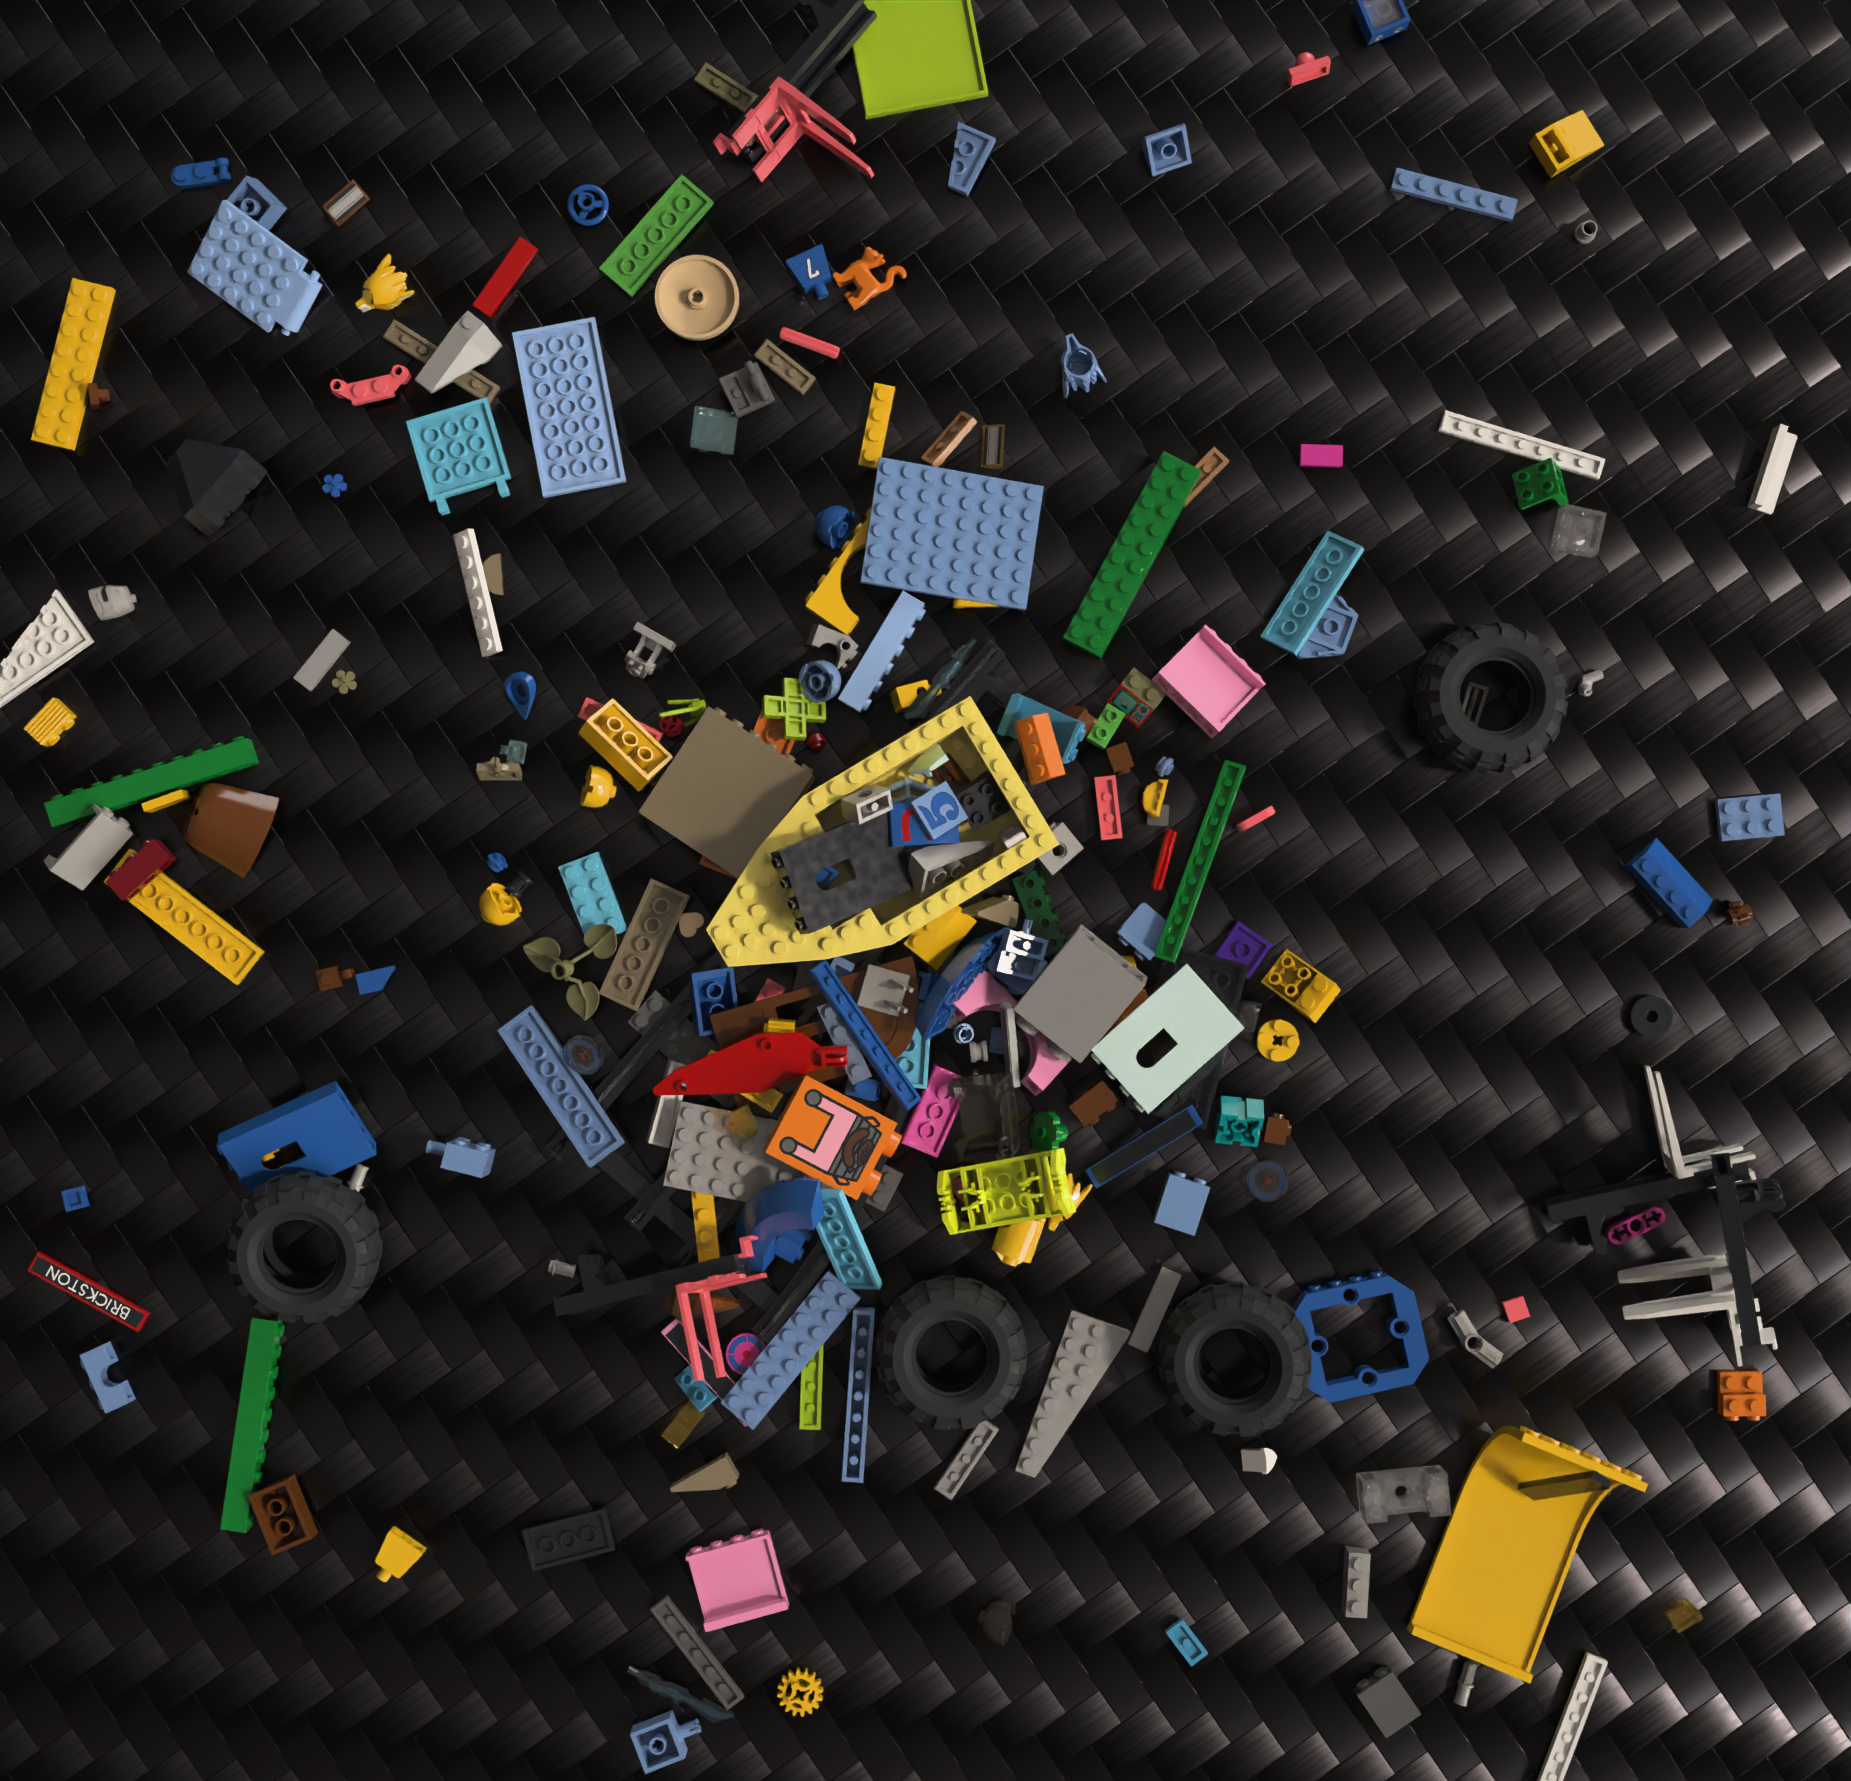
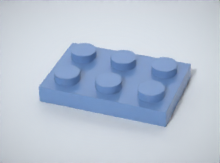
(1749, 817)

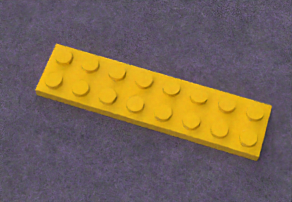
(73, 364)
(196, 926)

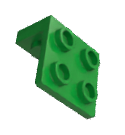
(1539, 484)

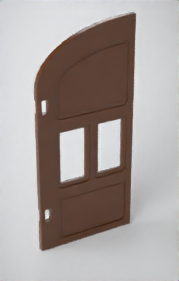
(894, 1031)

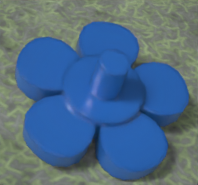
(334, 485)

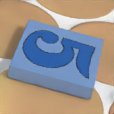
(938, 810)

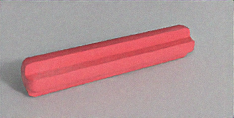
(809, 342)

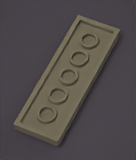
(644, 944)

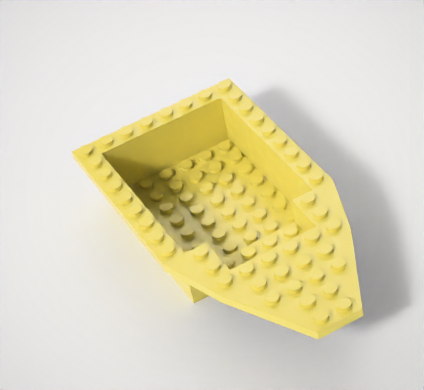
(755, 919)

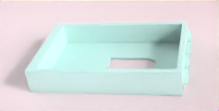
(1192, 1019)

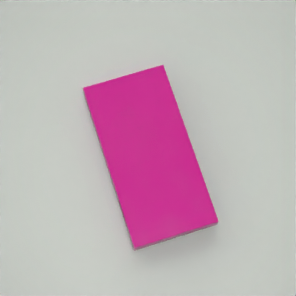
(932, 1114)

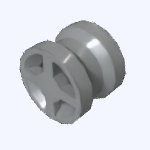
(978, 1051)

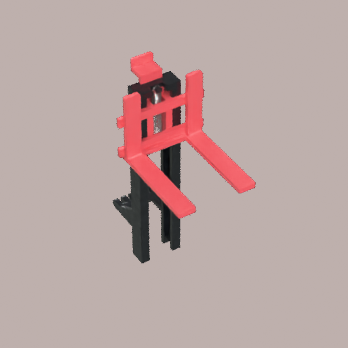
(694, 1278)

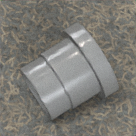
(1581, 236)

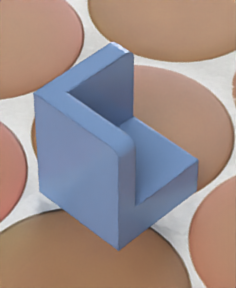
(842, 966)

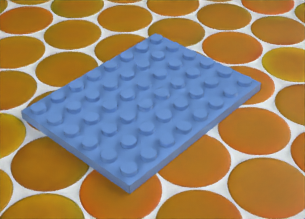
(951, 534)

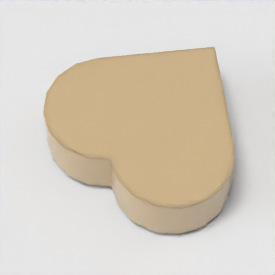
(689, 923)

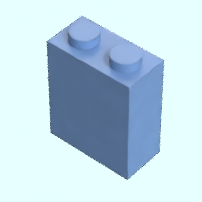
(1181, 1202)

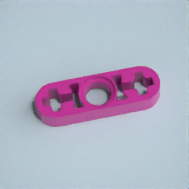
(1646, 1213)

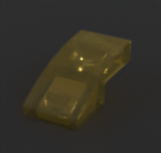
(683, 1424)

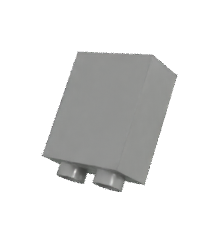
(1079, 995)

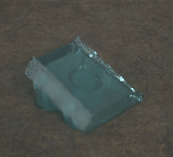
(713, 430)

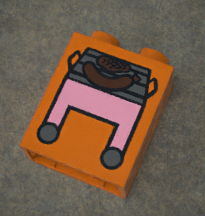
(832, 1138)

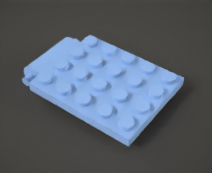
(255, 271)

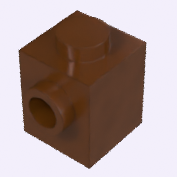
(1275, 1129)

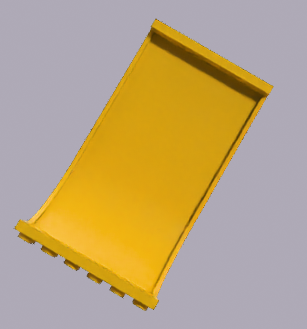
(1507, 1553)

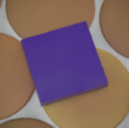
(1243, 947)

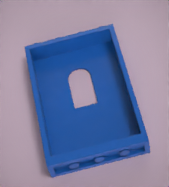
(319, 1122)

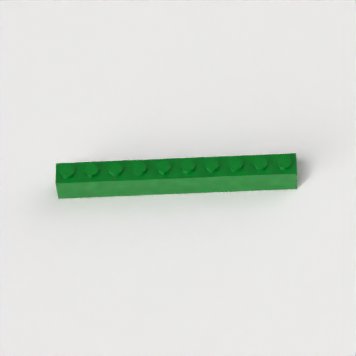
(152, 782)
(251, 1422)

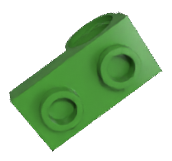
(1105, 726)

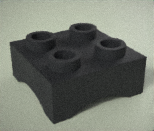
(981, 800)

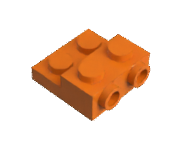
(1741, 1395)

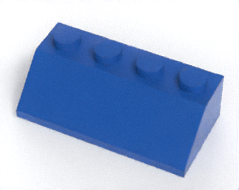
(1669, 884)

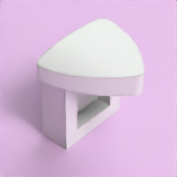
(1258, 1459)

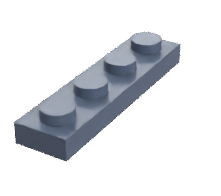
(857, 1067)

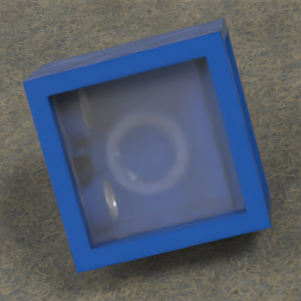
(1380, 18)

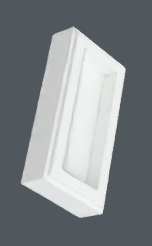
(1012, 836)

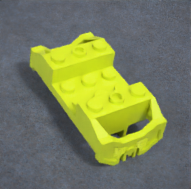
(1007, 1191)

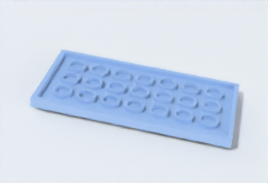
(569, 407)

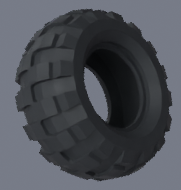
(1539, 687)
(277, 1287)
(963, 1403)
(1224, 1408)

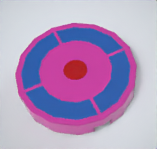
(743, 1351)

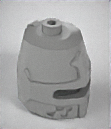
(112, 601)

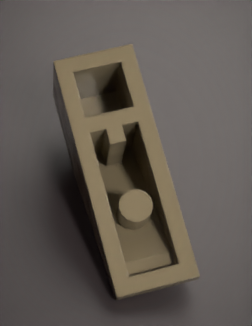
(996, 910)
(711, 1476)

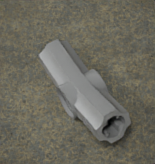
(1481, 1349)

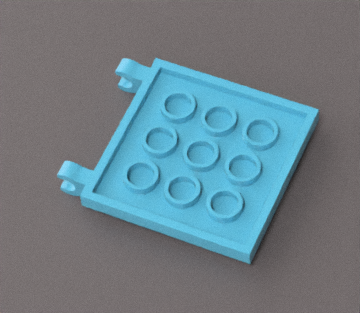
(459, 451)

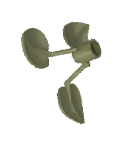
(545, 953)

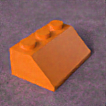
(1039, 748)

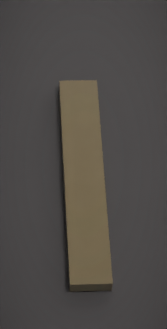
(423, 350)

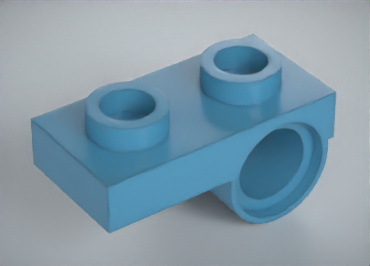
(697, 1391)

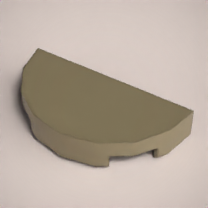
(493, 574)

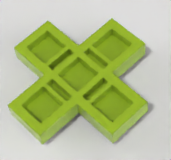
(793, 709)

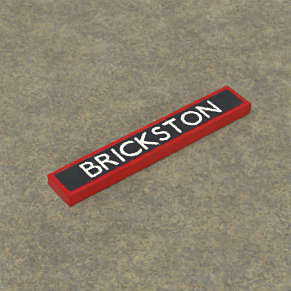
(89, 1291)

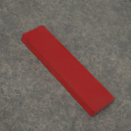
(505, 277)

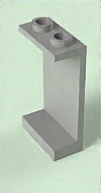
(91, 848)

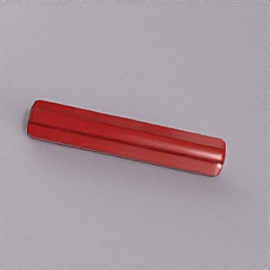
(1163, 859)

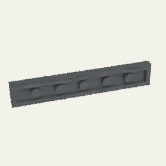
(697, 1652)

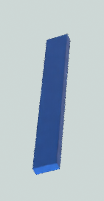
(864, 1035)

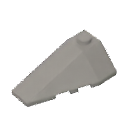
(462, 349)
(940, 863)

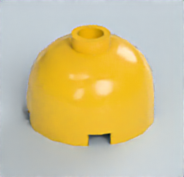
(597, 788)
(498, 906)

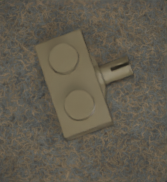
(499, 771)

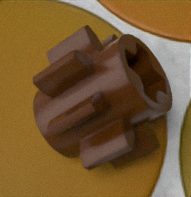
(1739, 913)

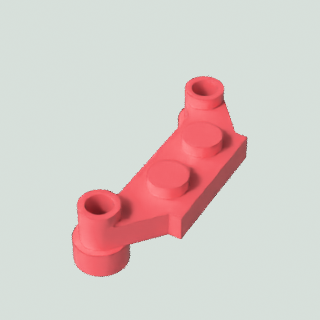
(371, 389)

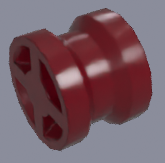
(669, 721)

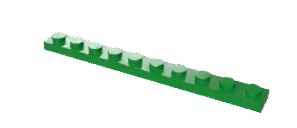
(1200, 861)

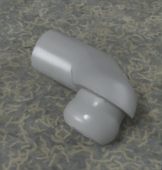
(1587, 680)

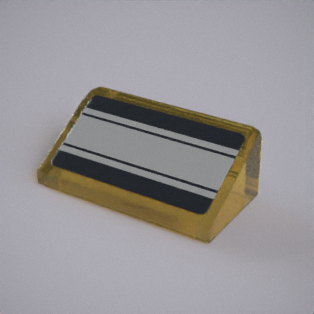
(992, 446)

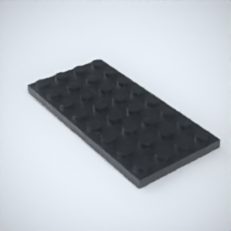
(1226, 981)

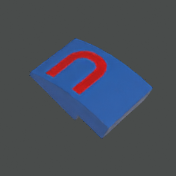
(908, 831)

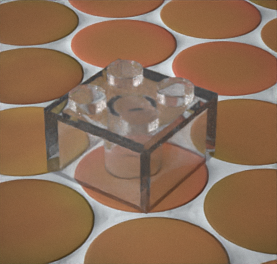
(1578, 530)

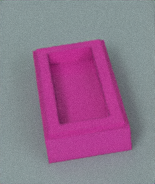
(1321, 455)

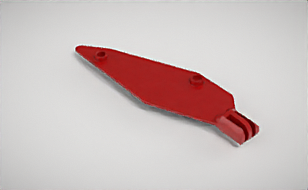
(753, 1065)

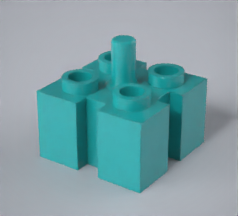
(1239, 1121)

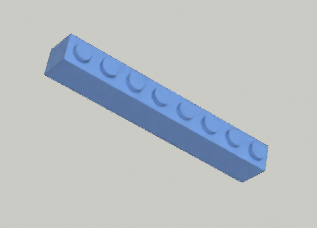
(858, 1394)

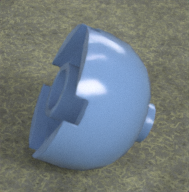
(820, 680)

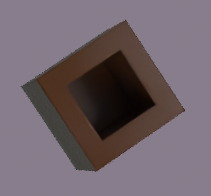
(1119, 758)

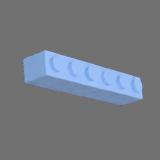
(881, 652)

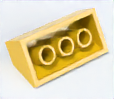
(625, 744)

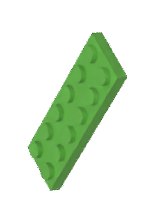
(656, 235)

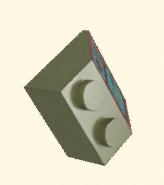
(1136, 697)

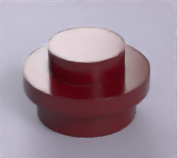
(816, 742)

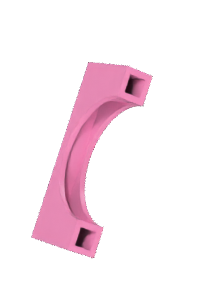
(987, 995)

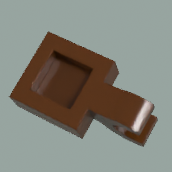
(332, 977)

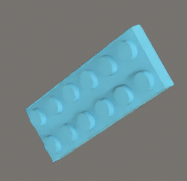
(1312, 592)
(845, 1243)

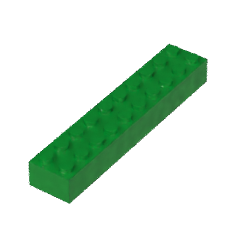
(1132, 555)

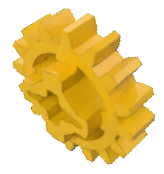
(806, 1686)

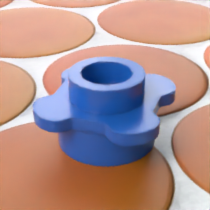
(496, 862)

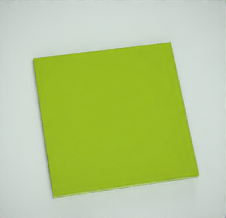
(918, 56)

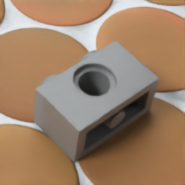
(866, 804)

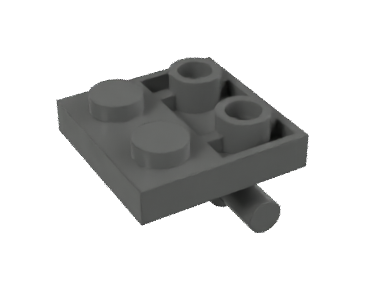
(746, 389)

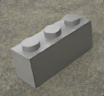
(1355, 1582)

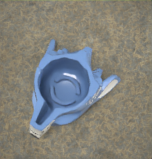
(1078, 366)

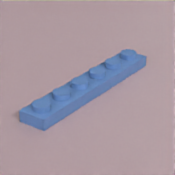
(1453, 194)

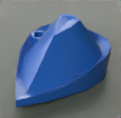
(521, 691)

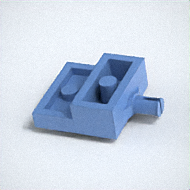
(1020, 952)

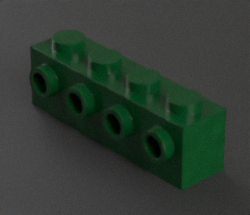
(1037, 909)

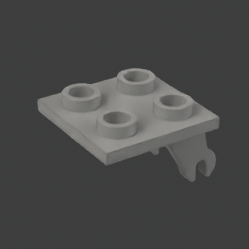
(884, 990)

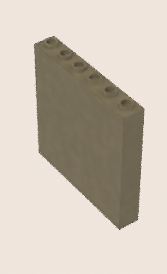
(726, 791)

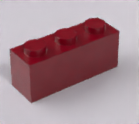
(140, 869)

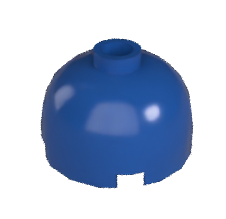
(834, 524)

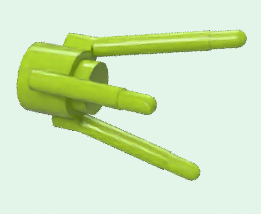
(696, 709)

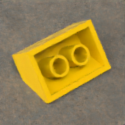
(940, 937)

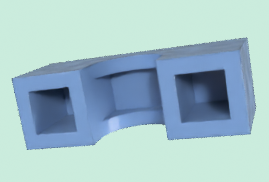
(109, 1394)

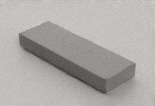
(321, 660)

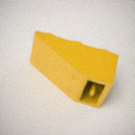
(1565, 143)
(1301, 985)

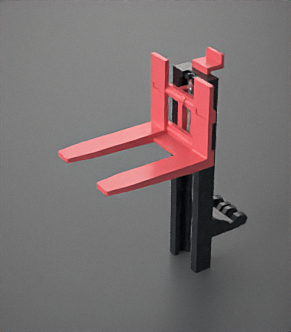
(788, 93)

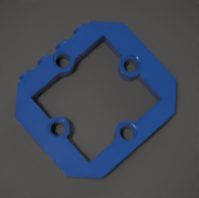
(1410, 1335)

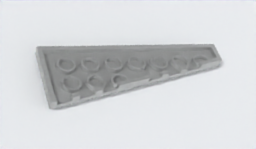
(1078, 1365)

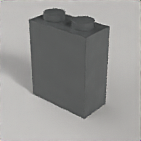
(1386, 1701)

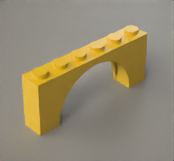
(828, 600)

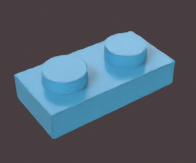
(1186, 1641)

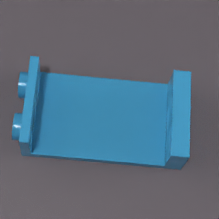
(1065, 728)

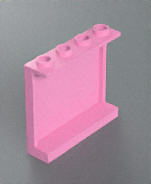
(1208, 681)
(737, 1579)

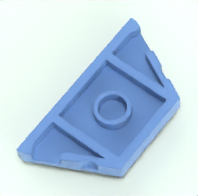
(1331, 632)

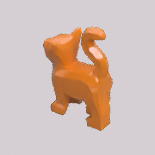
(865, 282)

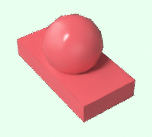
(1307, 68)

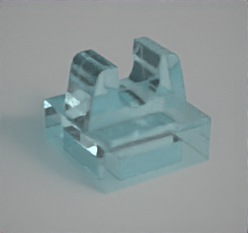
(515, 751)

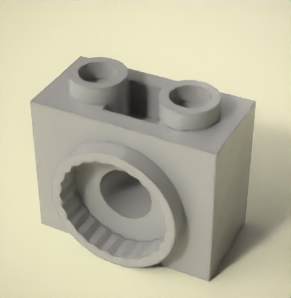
(1068, 847)

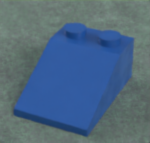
(711, 993)

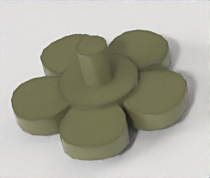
(344, 682)

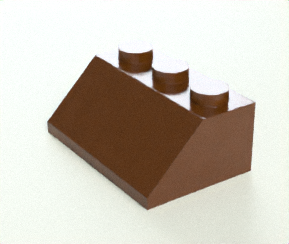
(283, 1514)

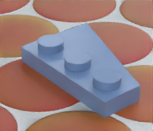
(970, 154)

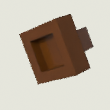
(97, 395)

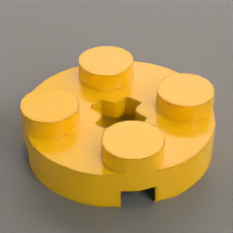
(1265, 1038)

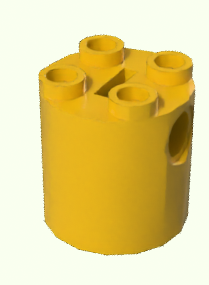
(1018, 1241)

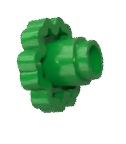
(1047, 1131)

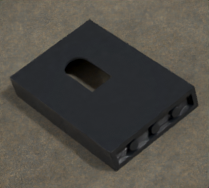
(878, 870)

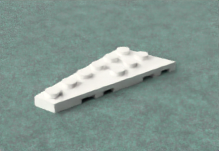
(42, 648)

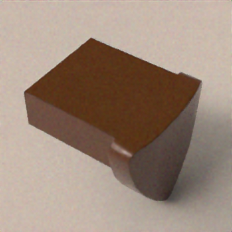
(1081, 714)

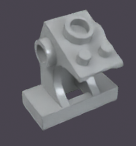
(821, 635)
(654, 642)

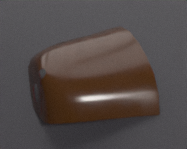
(229, 825)

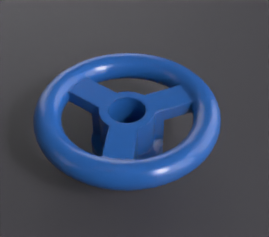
(584, 197)

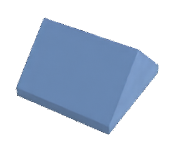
(1167, 150)

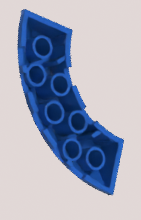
(956, 981)
(776, 1211)

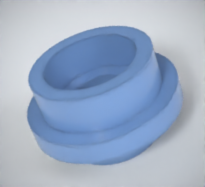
(1164, 766)
(968, 1035)

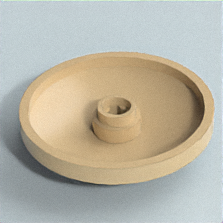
(697, 297)

